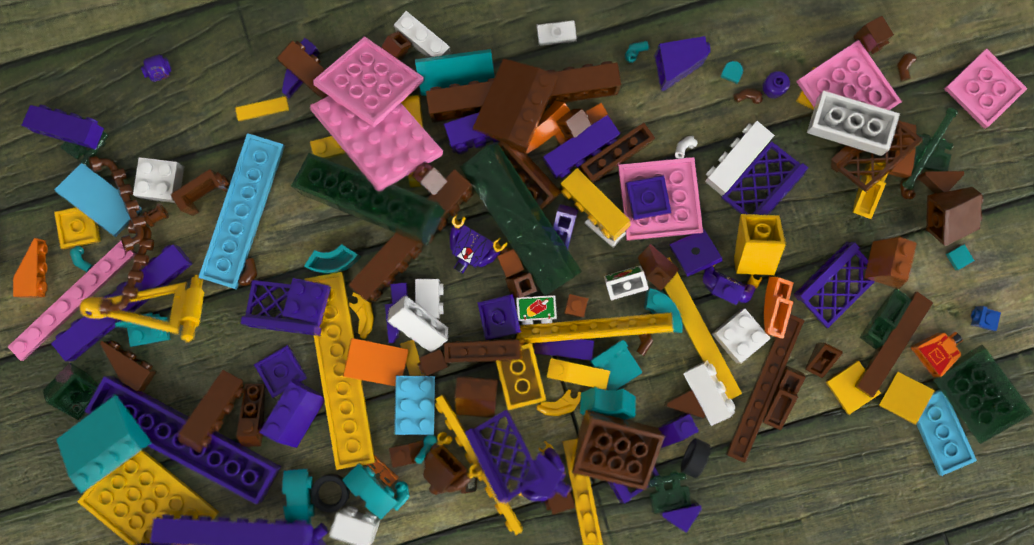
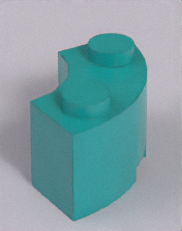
(333, 261)
(660, 303)
(612, 403)
(363, 482)
(298, 499)

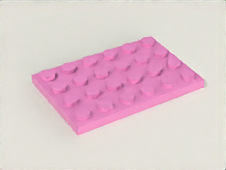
(382, 151)

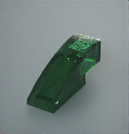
(886, 319)

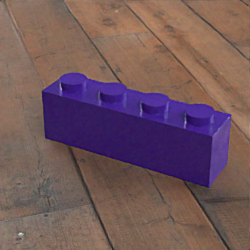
(63, 126)
(578, 149)

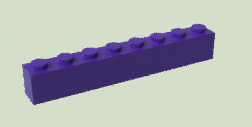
(89, 331)
(223, 532)

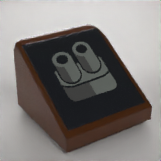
(470, 487)

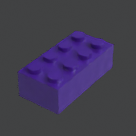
(463, 137)

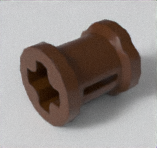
(155, 215)

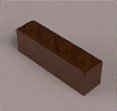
(302, 65)
(617, 153)
(211, 410)

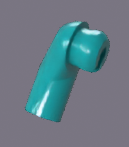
(634, 49)
(76, 256)
(402, 494)

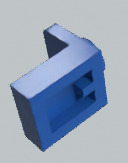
(985, 318)

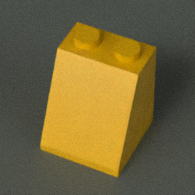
(759, 244)

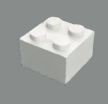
(157, 179)
(740, 336)
(355, 526)

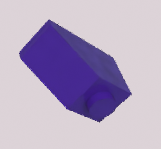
(678, 429)

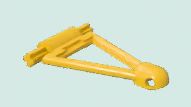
(185, 308)

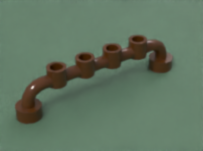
(131, 206)
(135, 275)

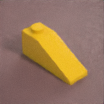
(578, 374)

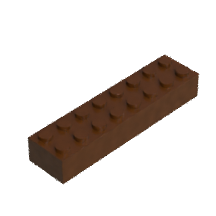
(400, 249)

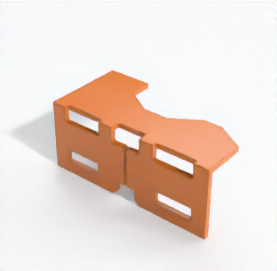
(389, 474)

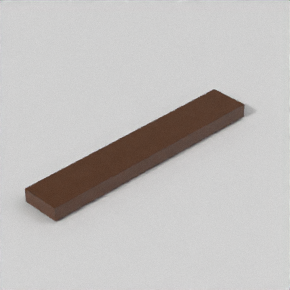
(893, 347)

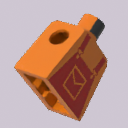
(938, 352)

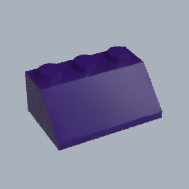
(293, 414)

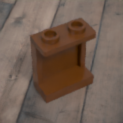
(197, 188)

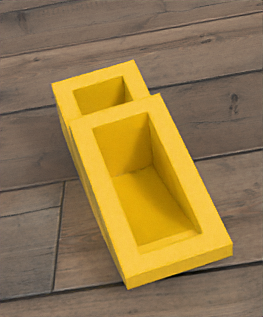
(867, 201)

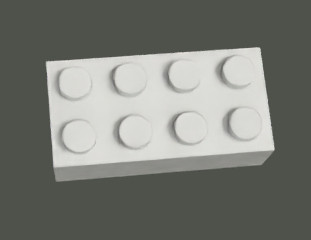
(853, 123)

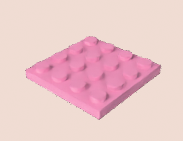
(851, 76)
(368, 81)
(682, 194)

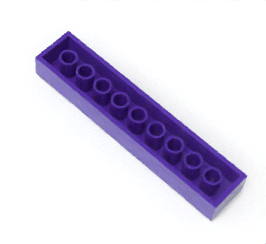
(220, 461)

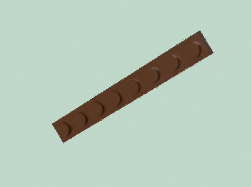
(764, 391)

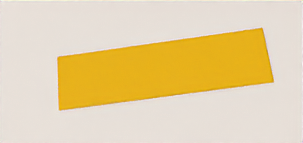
(261, 108)
(412, 358)

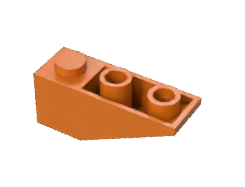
(31, 274)

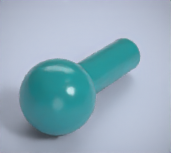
(429, 441)

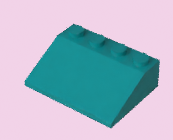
(101, 443)

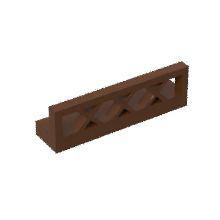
(483, 350)

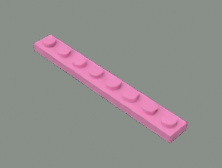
(70, 301)

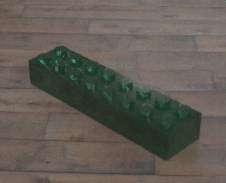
(355, 195)
(520, 218)

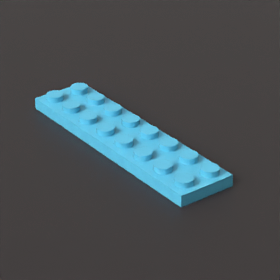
(241, 211)

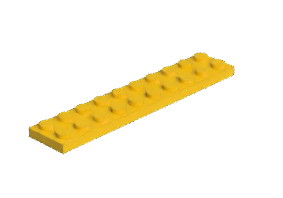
(342, 395)

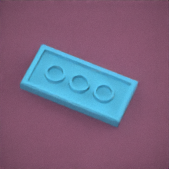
(95, 199)
(944, 435)

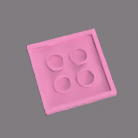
(985, 88)

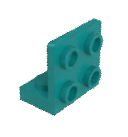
(144, 335)
(620, 364)

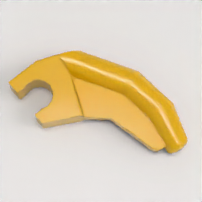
(365, 314)
(560, 407)

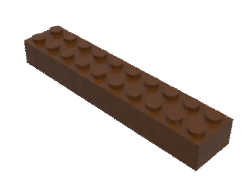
(571, 86)

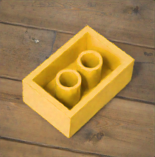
(521, 380)

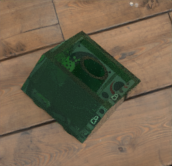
(71, 391)

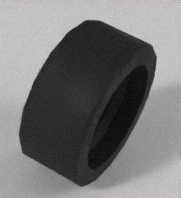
(695, 458)
(316, 498)

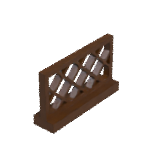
(848, 155)

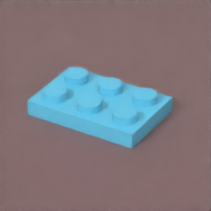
(414, 405)

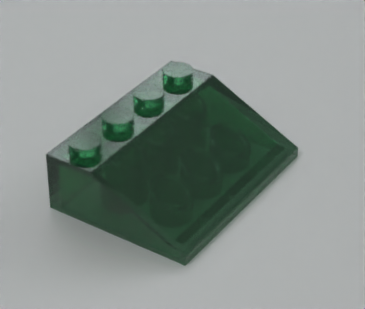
(982, 394)

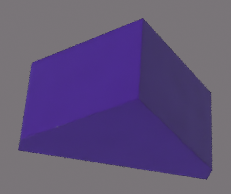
(683, 517)

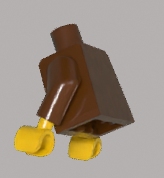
(444, 469)

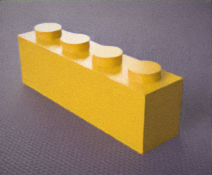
(595, 205)

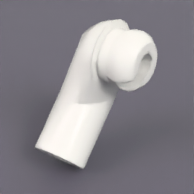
(689, 142)

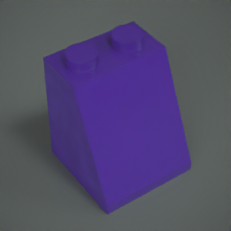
(679, 59)

